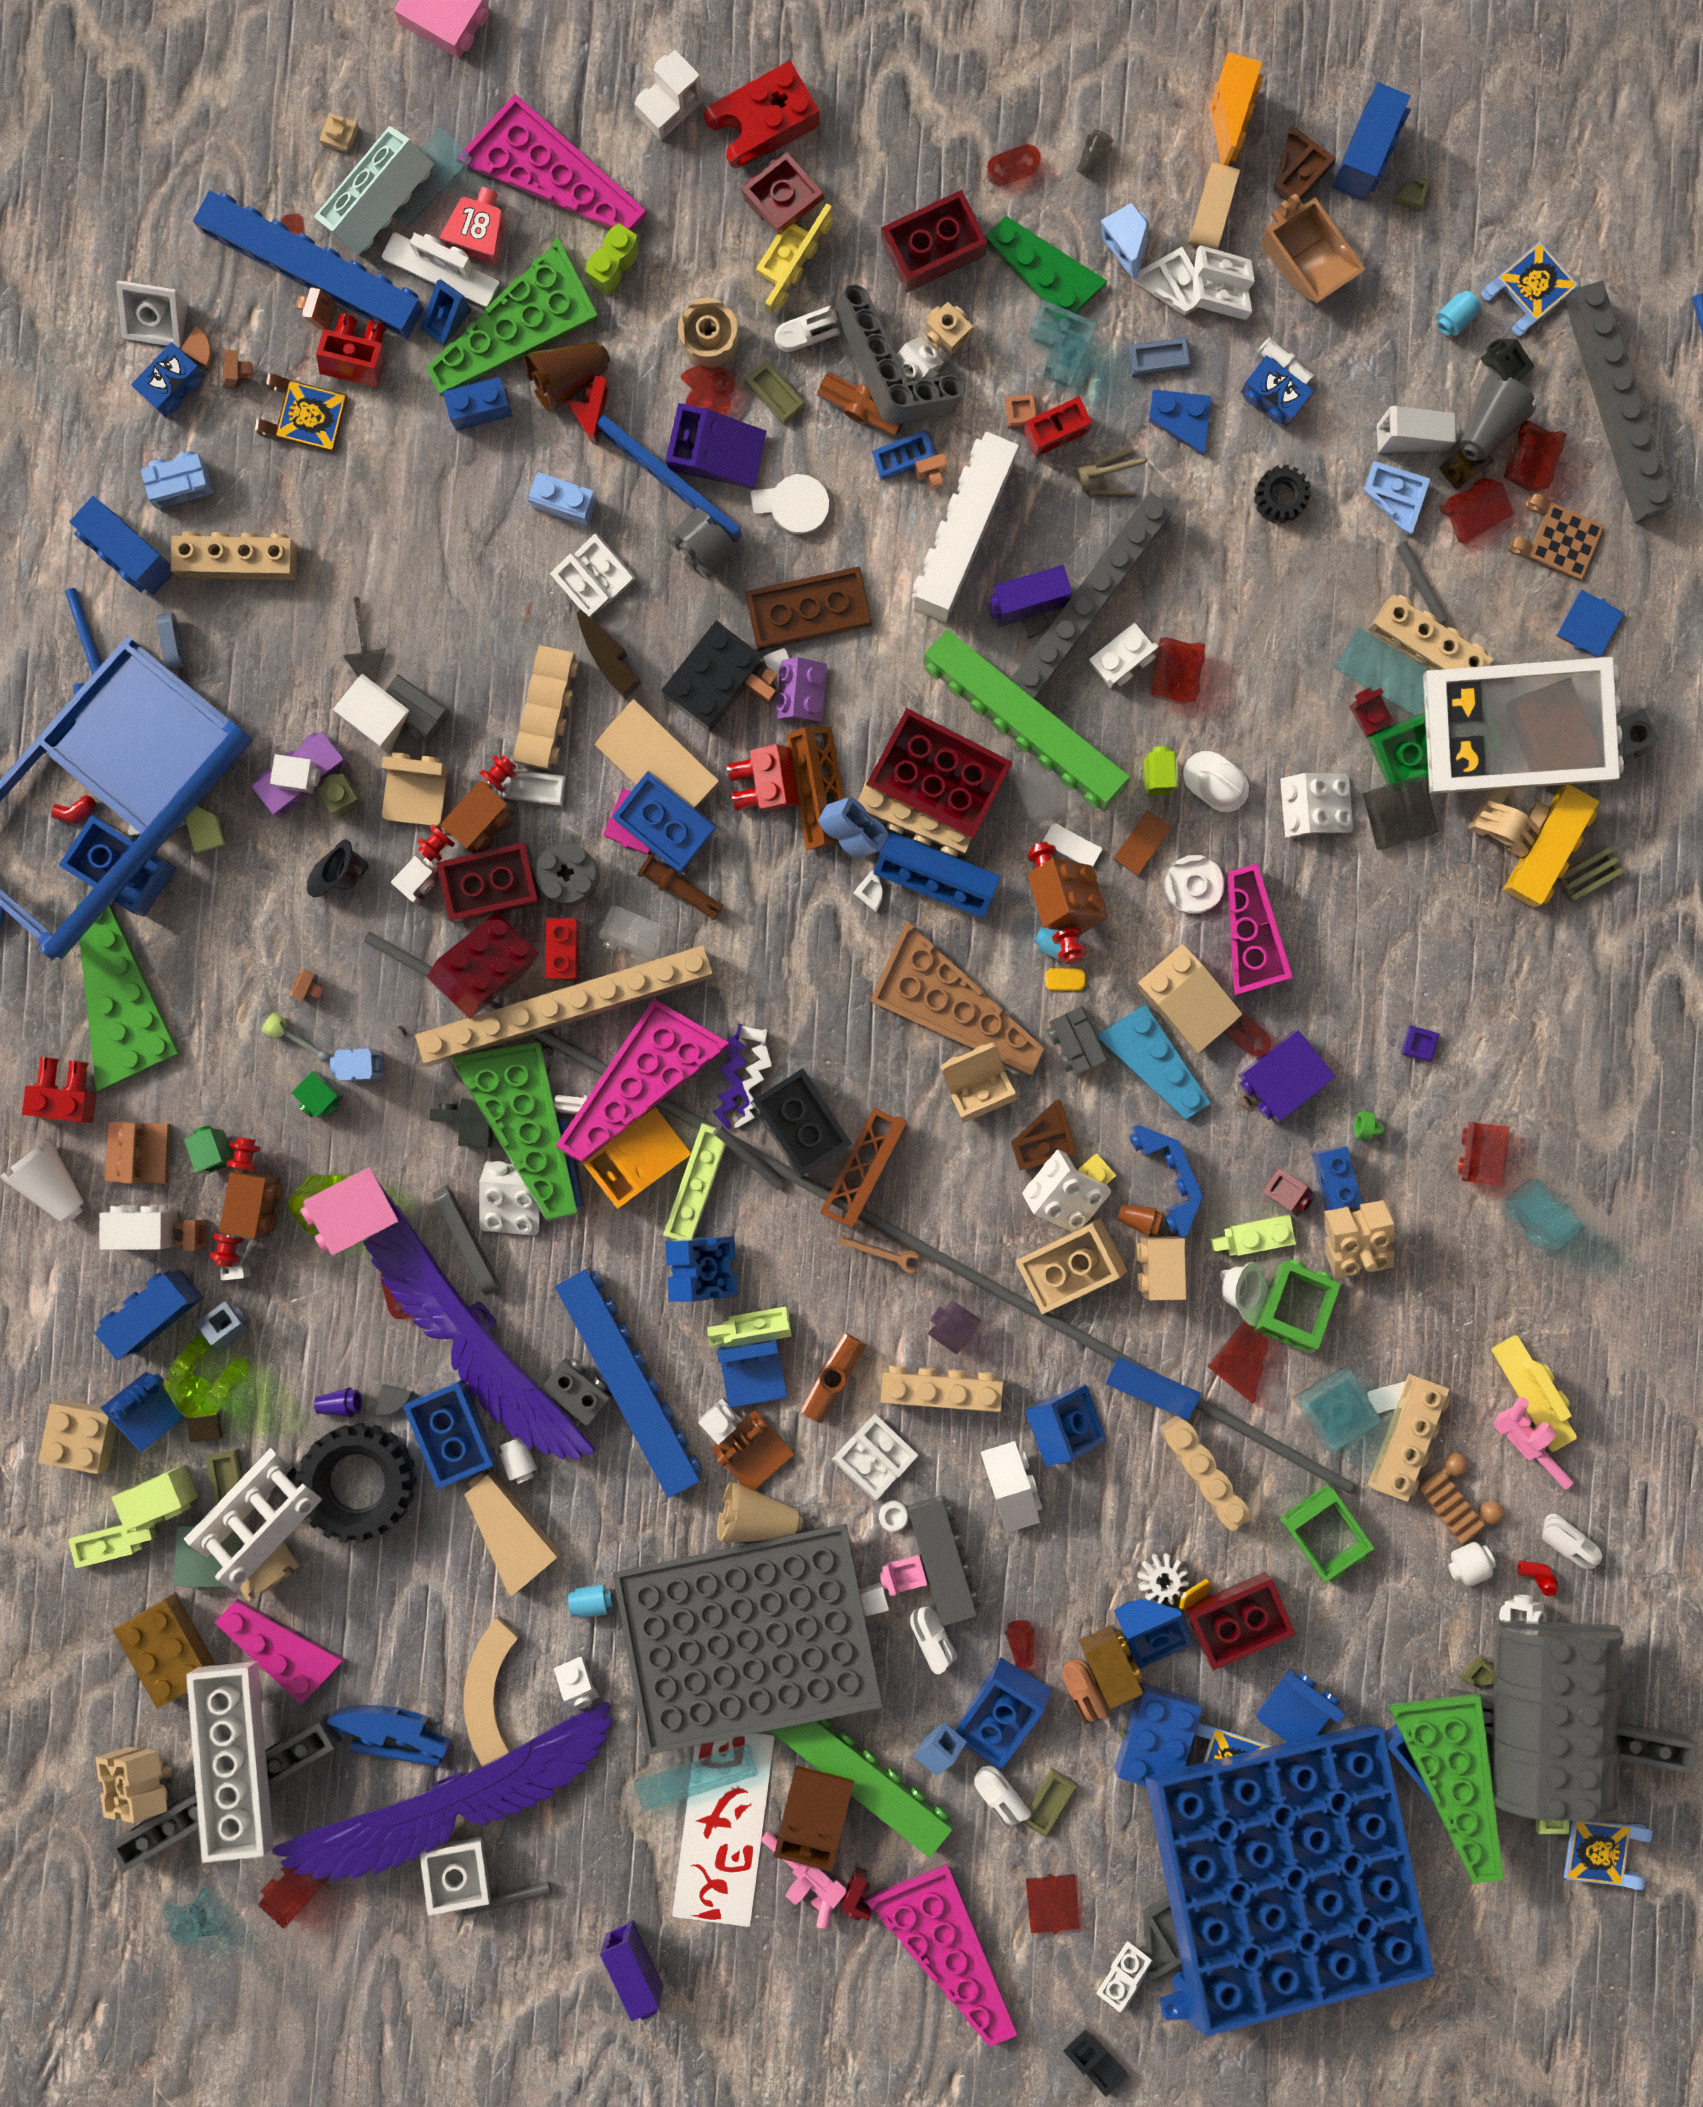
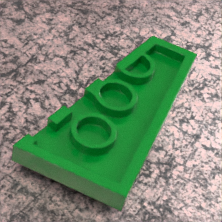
(1043, 267)

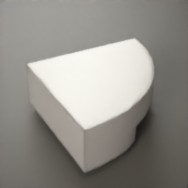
(870, 891)
(235, 1272)

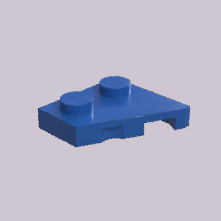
(1182, 416)

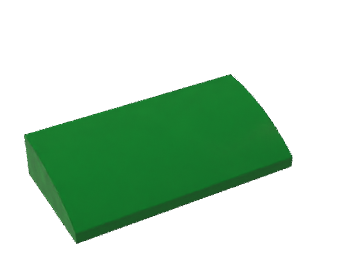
(1401, 749)

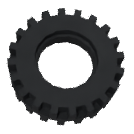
(399, 1481)

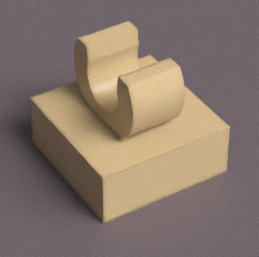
(339, 133)

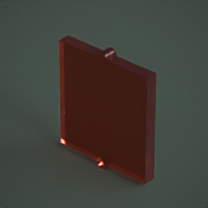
(1052, 1903)

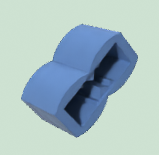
(853, 827)

